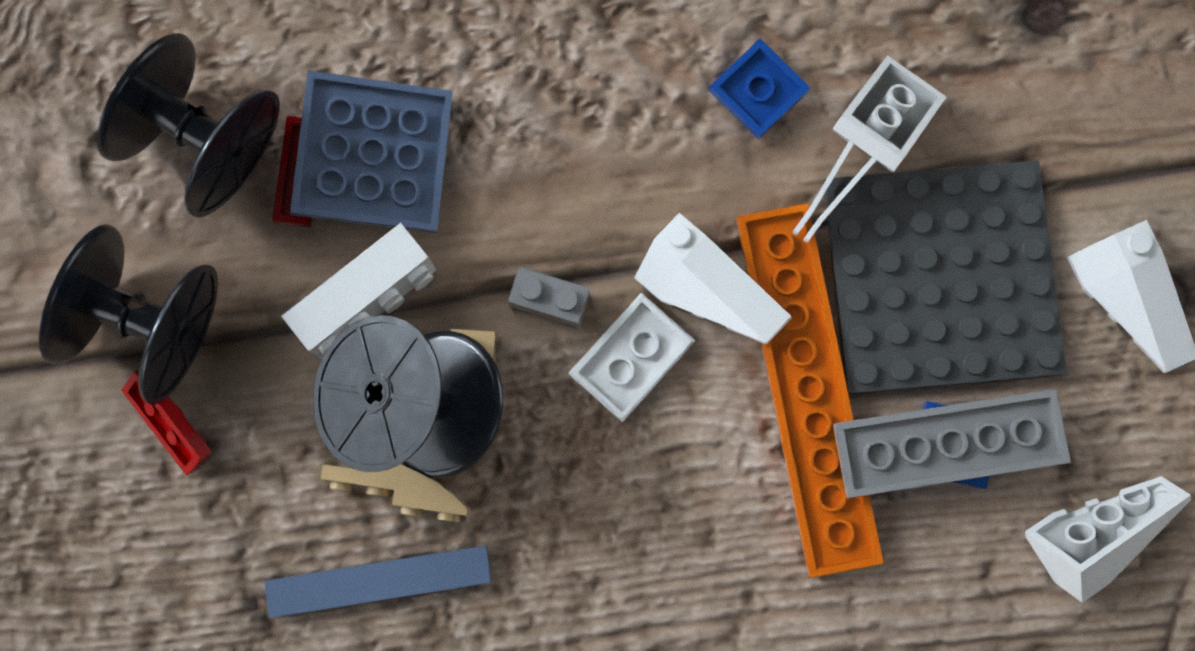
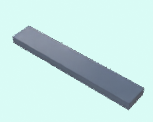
(377, 581)

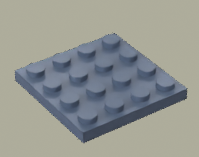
(371, 152)

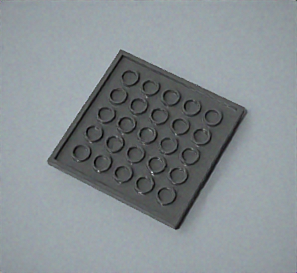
(944, 278)

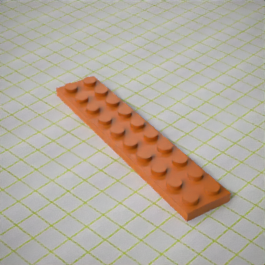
(808, 392)

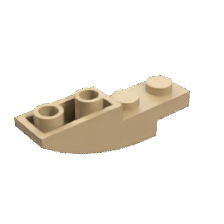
(411, 490)

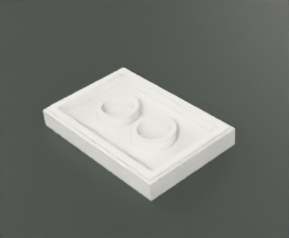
(631, 357)

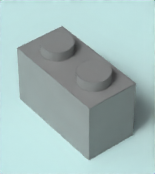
(549, 297)

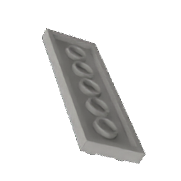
(951, 443)

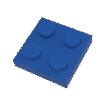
(759, 88)

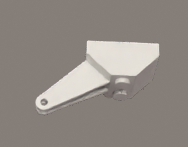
(882, 124)

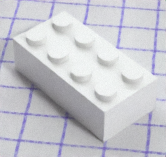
(361, 290)

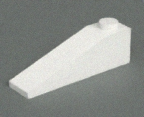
(697, 276)
(1137, 291)
(1097, 542)

